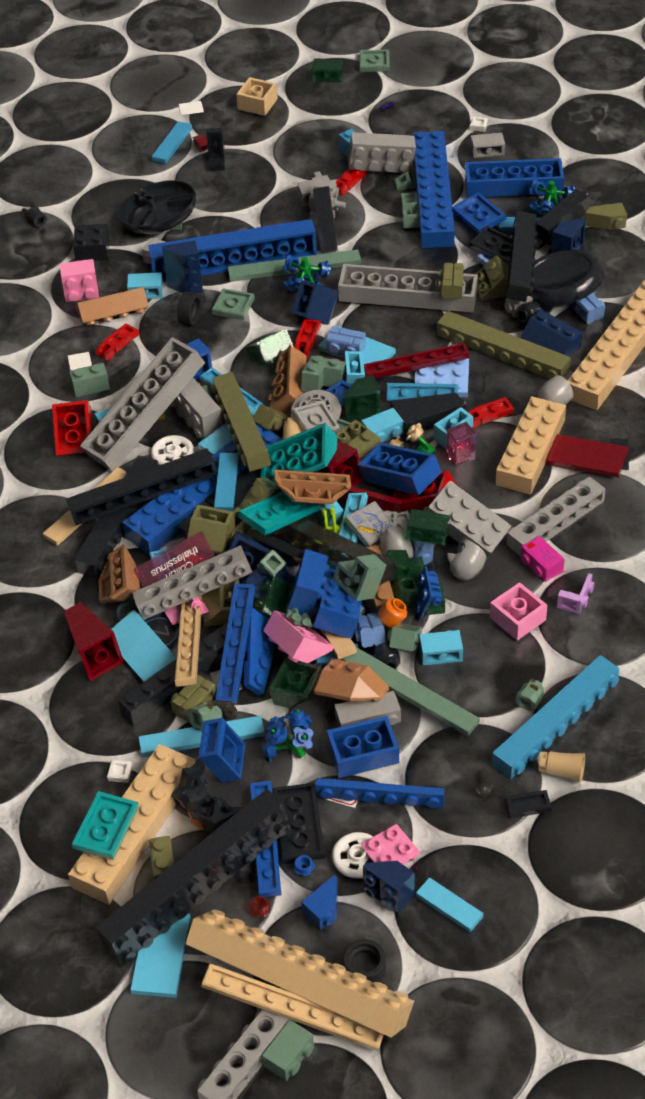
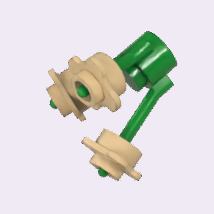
(414, 434)

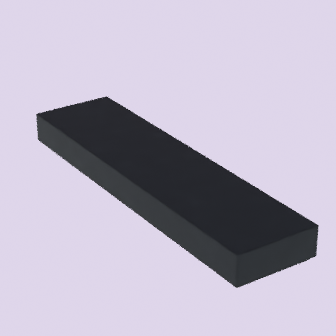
(325, 219)

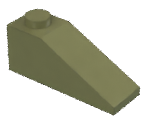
(606, 216)

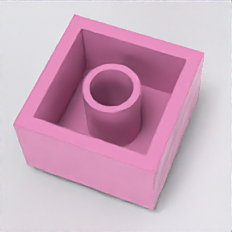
(79, 280)
(518, 611)

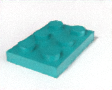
(105, 825)

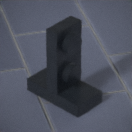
(215, 149)

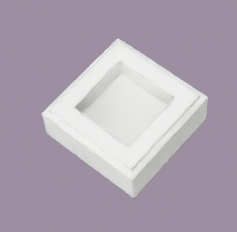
(479, 124)
(119, 771)

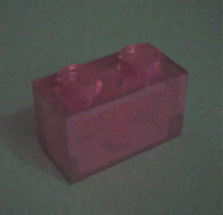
(461, 443)

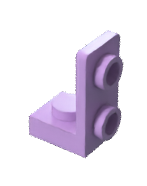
(574, 602)

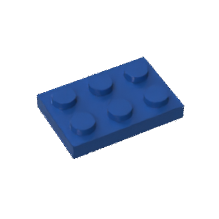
(478, 212)

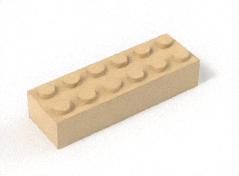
(530, 445)

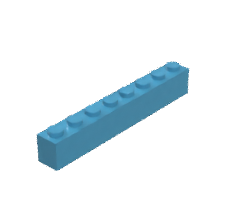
(555, 717)

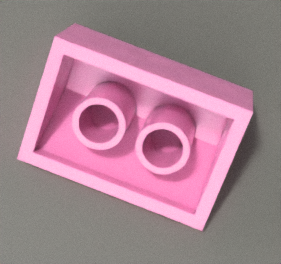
(298, 642)

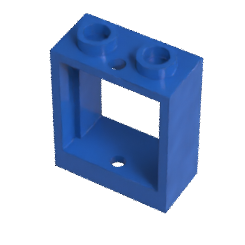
(215, 737)

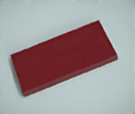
(587, 455)

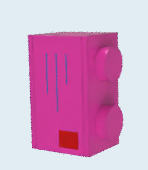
(542, 559)

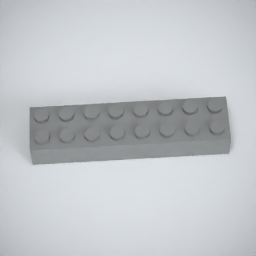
(402, 288)
(142, 404)

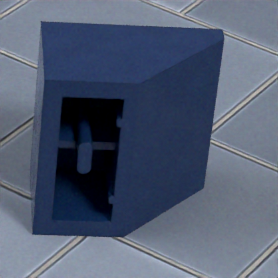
(315, 301)
(389, 883)

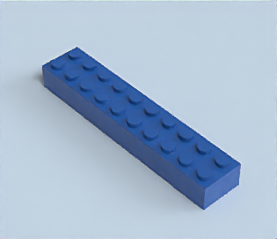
(433, 190)
(245, 247)
(159, 519)

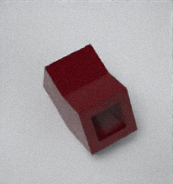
(200, 142)

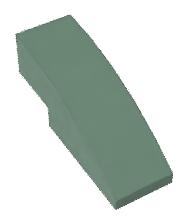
(410, 210)

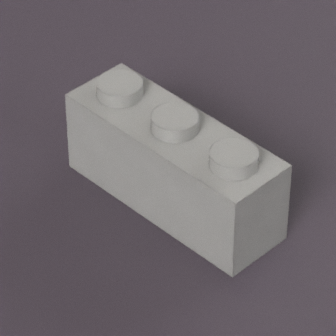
(359, 711)

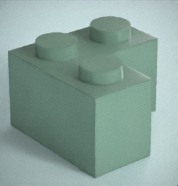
(321, 373)
(360, 576)

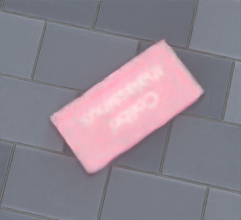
(176, 559)

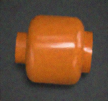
(392, 612)

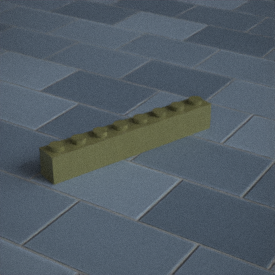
(503, 346)
(240, 422)

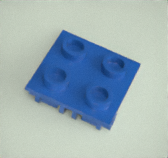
(429, 592)

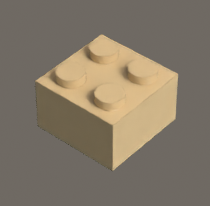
(257, 96)

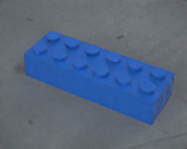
(511, 176)

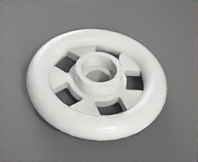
(173, 450)
(342, 845)

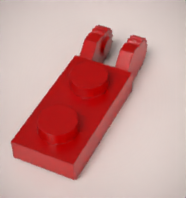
(349, 180)
(307, 335)
(116, 341)
(491, 411)

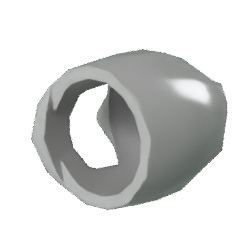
(556, 390)
(395, 539)
(468, 560)

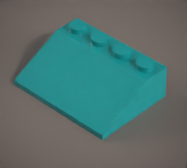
(302, 452)

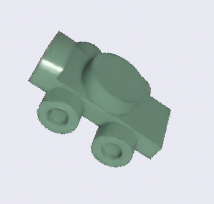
(297, 619)

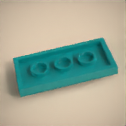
(275, 513)

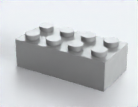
(381, 152)
(198, 409)
(469, 518)

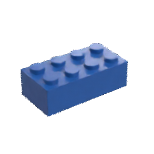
(399, 468)
(337, 609)

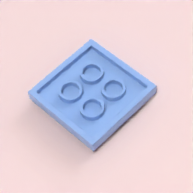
(447, 373)

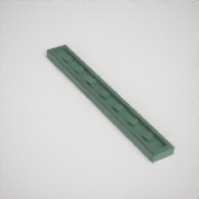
(275, 267)
(418, 694)

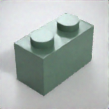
(89, 380)
(404, 637)
(288, 1050)

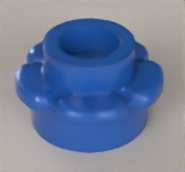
(303, 860)

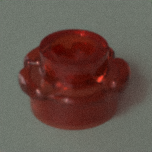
(259, 901)

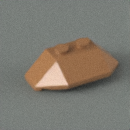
(312, 486)
(118, 577)
(349, 682)

